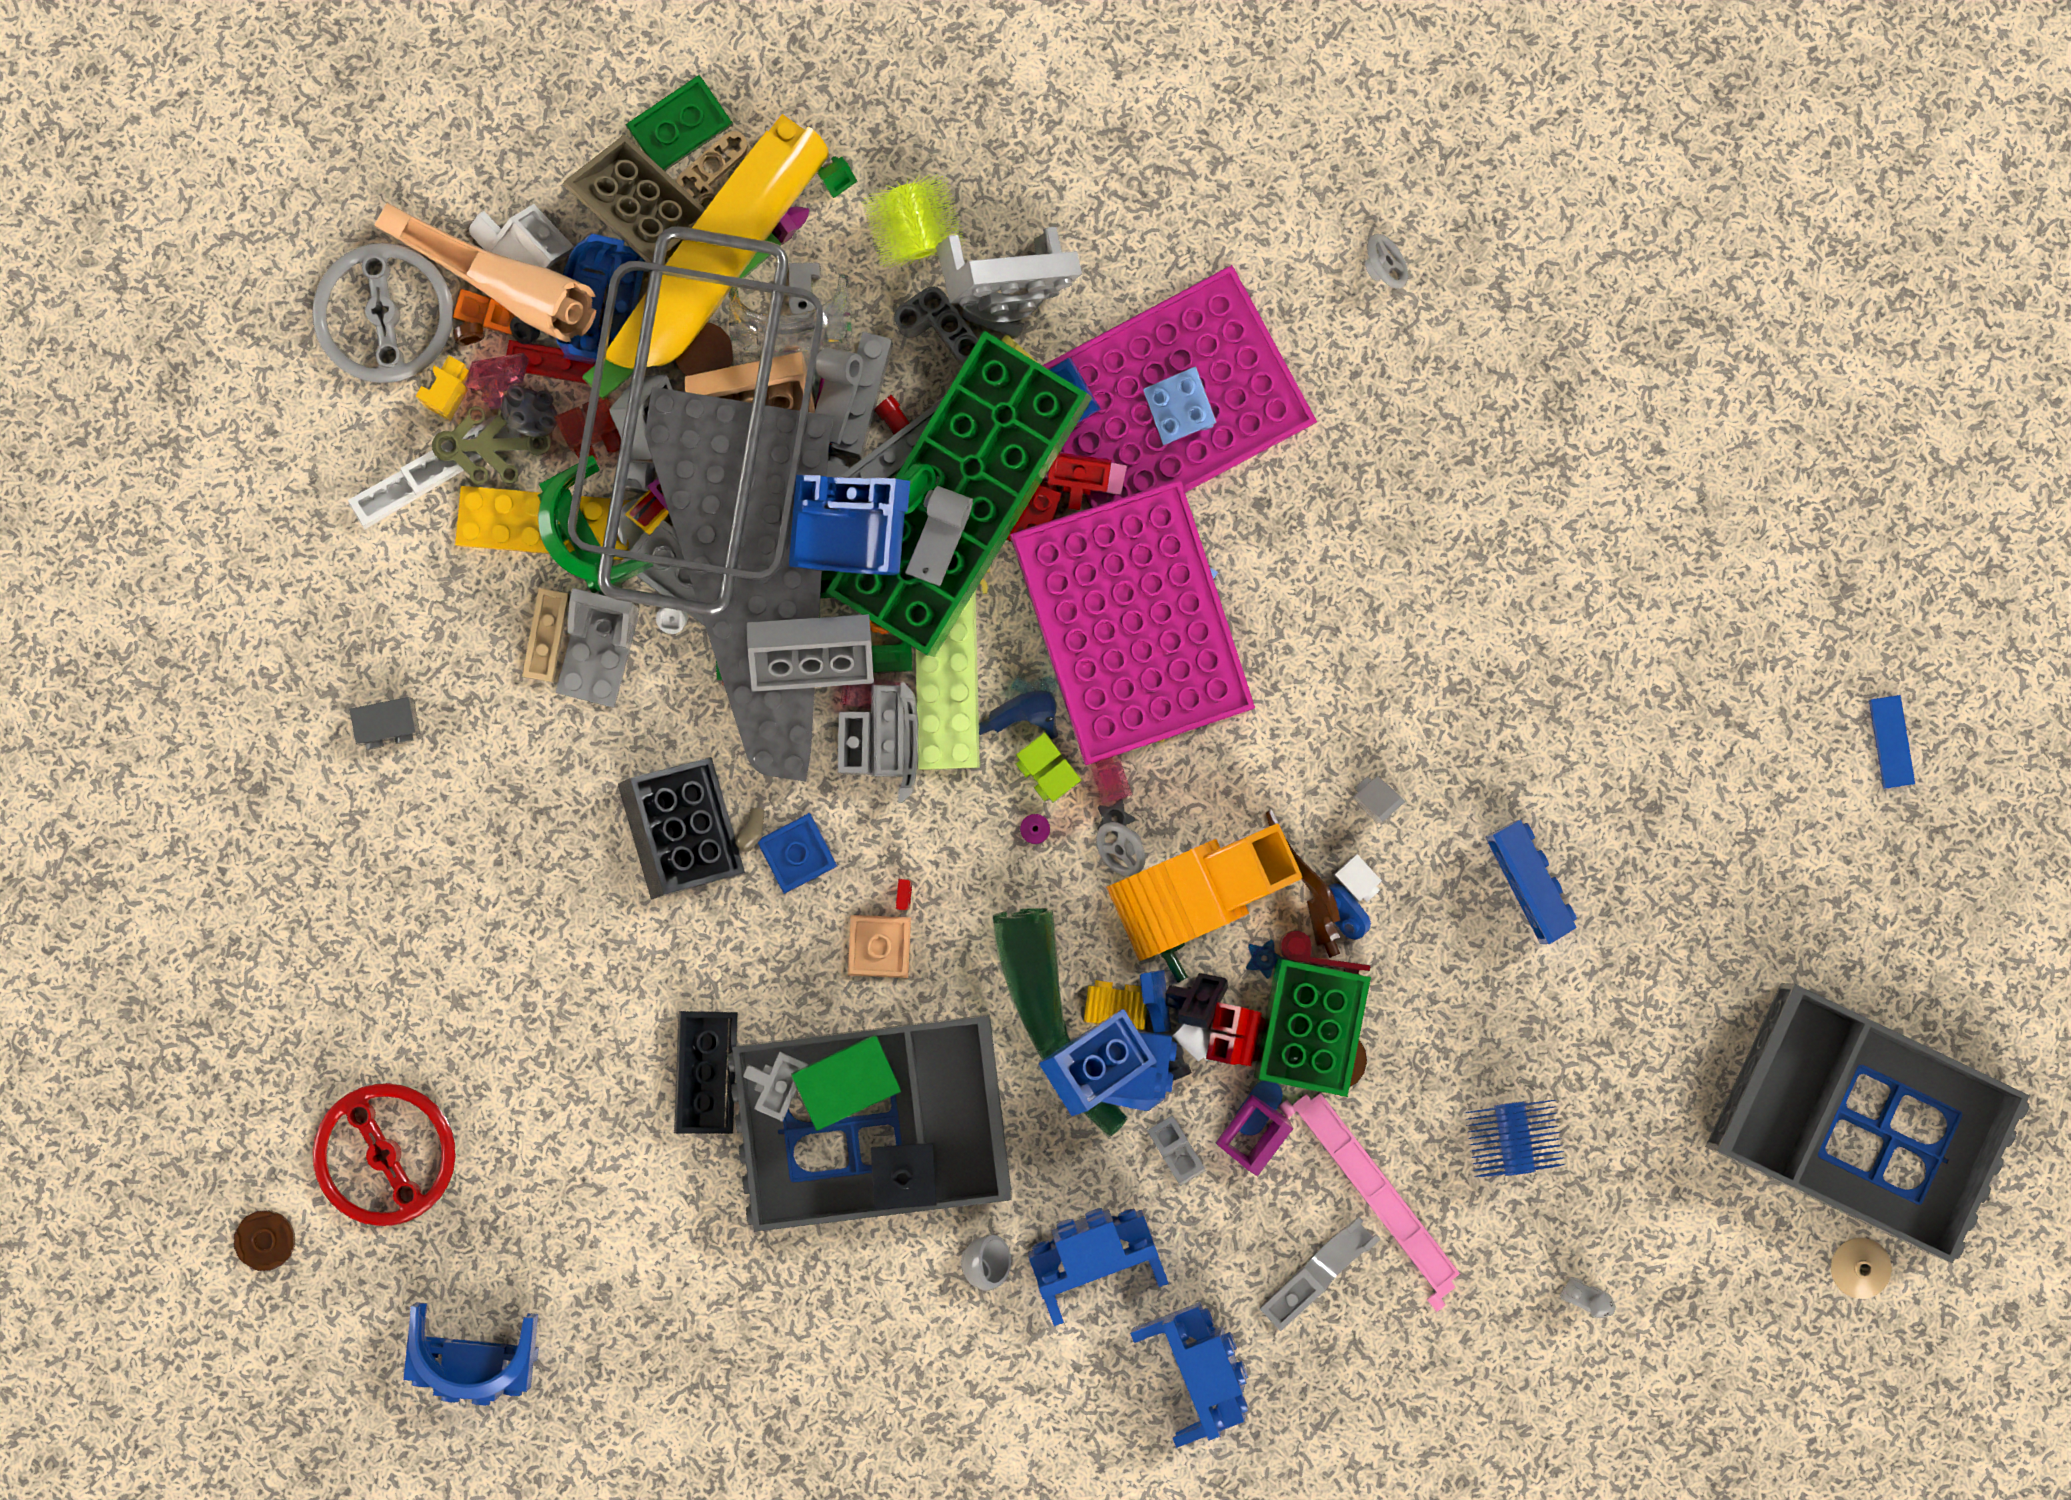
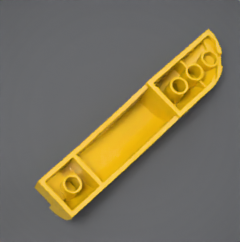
(744, 207)

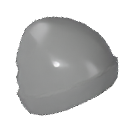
(986, 1262)

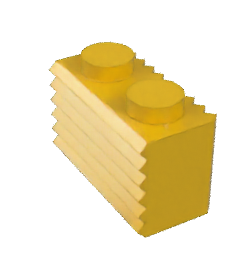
(1105, 1001)

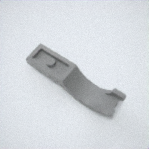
(1318, 1273)

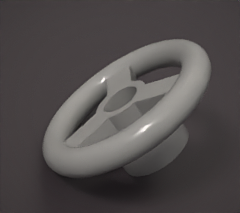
(1382, 263)
(1124, 847)

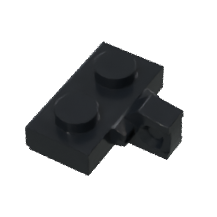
(1198, 1002)

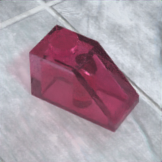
(1110, 780)

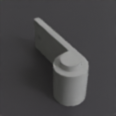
(841, 375)
(945, 523)

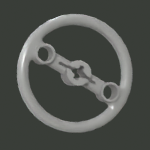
(368, 256)

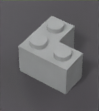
(618, 412)

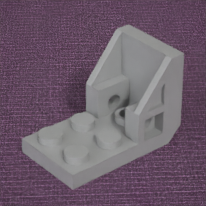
(597, 647)

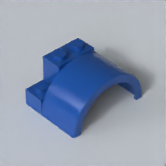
(859, 536)

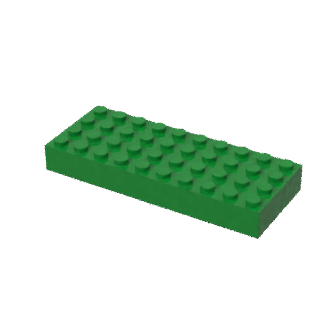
(987, 443)

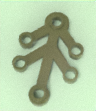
(484, 446)

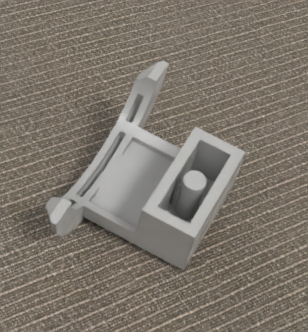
(855, 743)

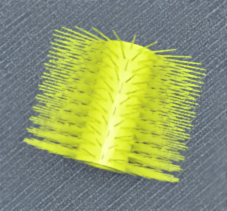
(912, 220)

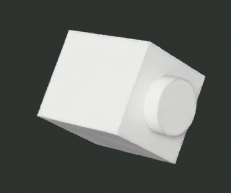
(1358, 879)

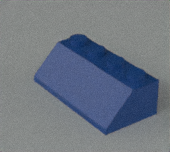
(1531, 882)

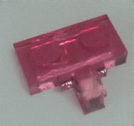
(495, 376)

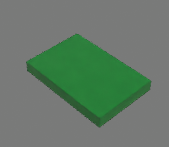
(679, 123)
(845, 1082)

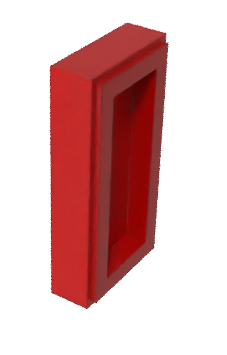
(904, 894)

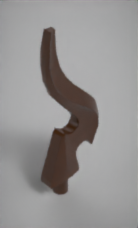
(1322, 907)

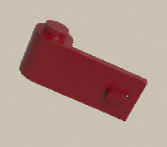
(1297, 947)

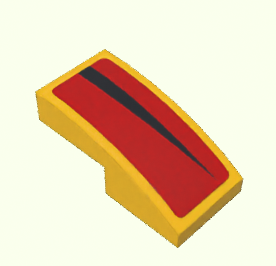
(647, 512)

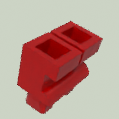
(1240, 1041)

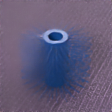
(1515, 1139)

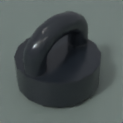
(523, 332)

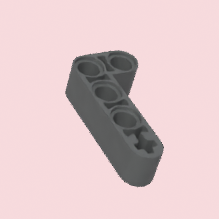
(937, 319)

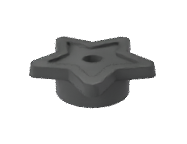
(1116, 810)

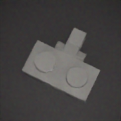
(775, 1085)

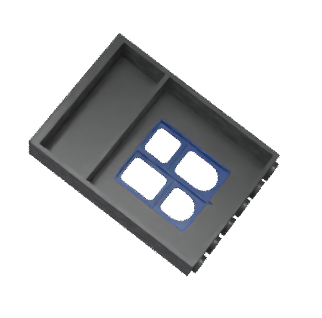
(1799, 1089)
(944, 1100)

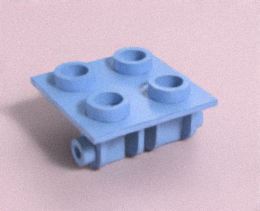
(1179, 406)

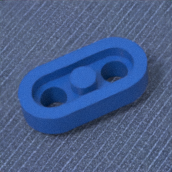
(1350, 913)

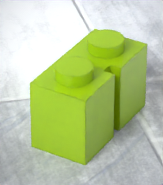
(1048, 768)

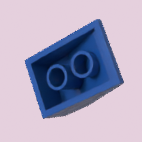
(1097, 1063)

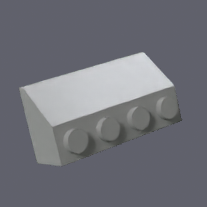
(810, 652)

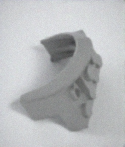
(1040, 273)

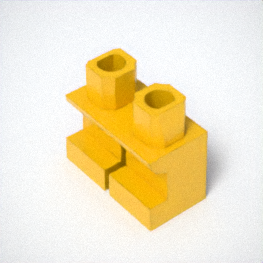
(447, 389)

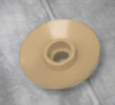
(1846, 1266)

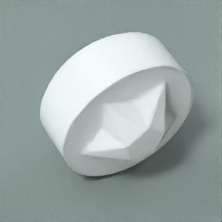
(671, 620)

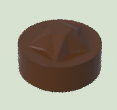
(468, 333)

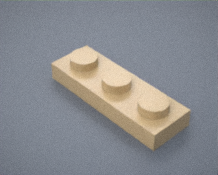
(545, 635)

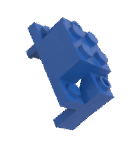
(1152, 1084)
(1092, 1251)
(469, 1367)
(1206, 1367)

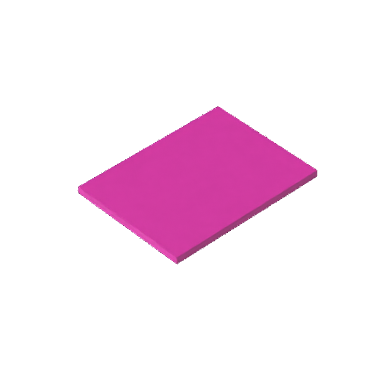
(1240, 371)
(1132, 621)

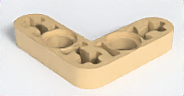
(706, 179)

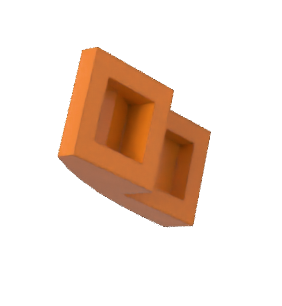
(482, 310)

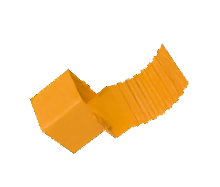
(1201, 890)

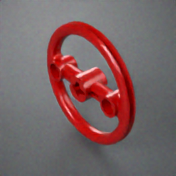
(392, 1168)

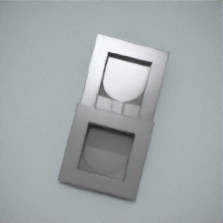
(1176, 1150)

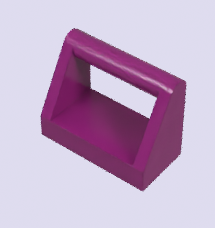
(1268, 1143)

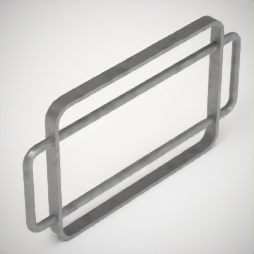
(656, 271)

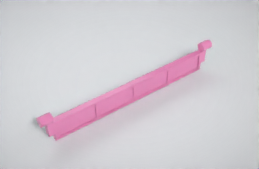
(1377, 1193)

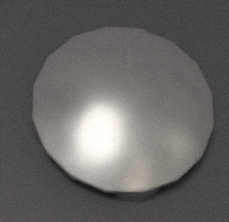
(529, 411)

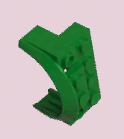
(556, 507)

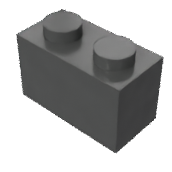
(385, 722)

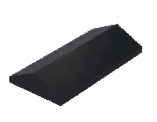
(703, 1072)

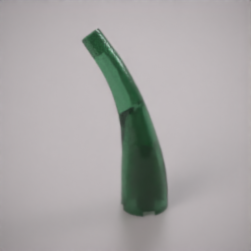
(1031, 972)

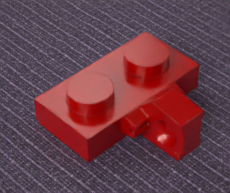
(1079, 476)

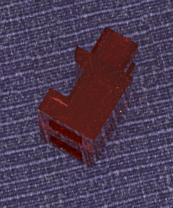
(573, 424)

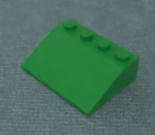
(1312, 1027)

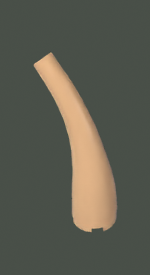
(528, 291)

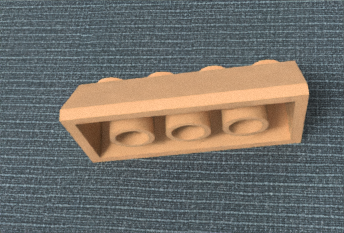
(739, 382)

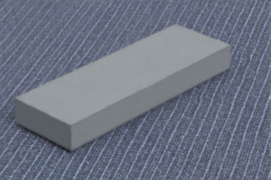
(886, 731)

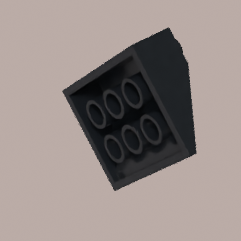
(680, 828)

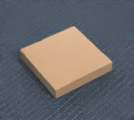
(879, 946)

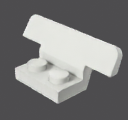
(524, 237)

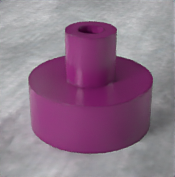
(1038, 836)

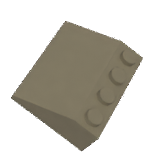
(634, 197)

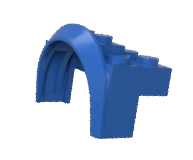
(603, 255)

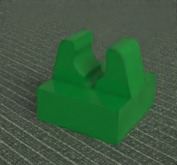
(837, 176)

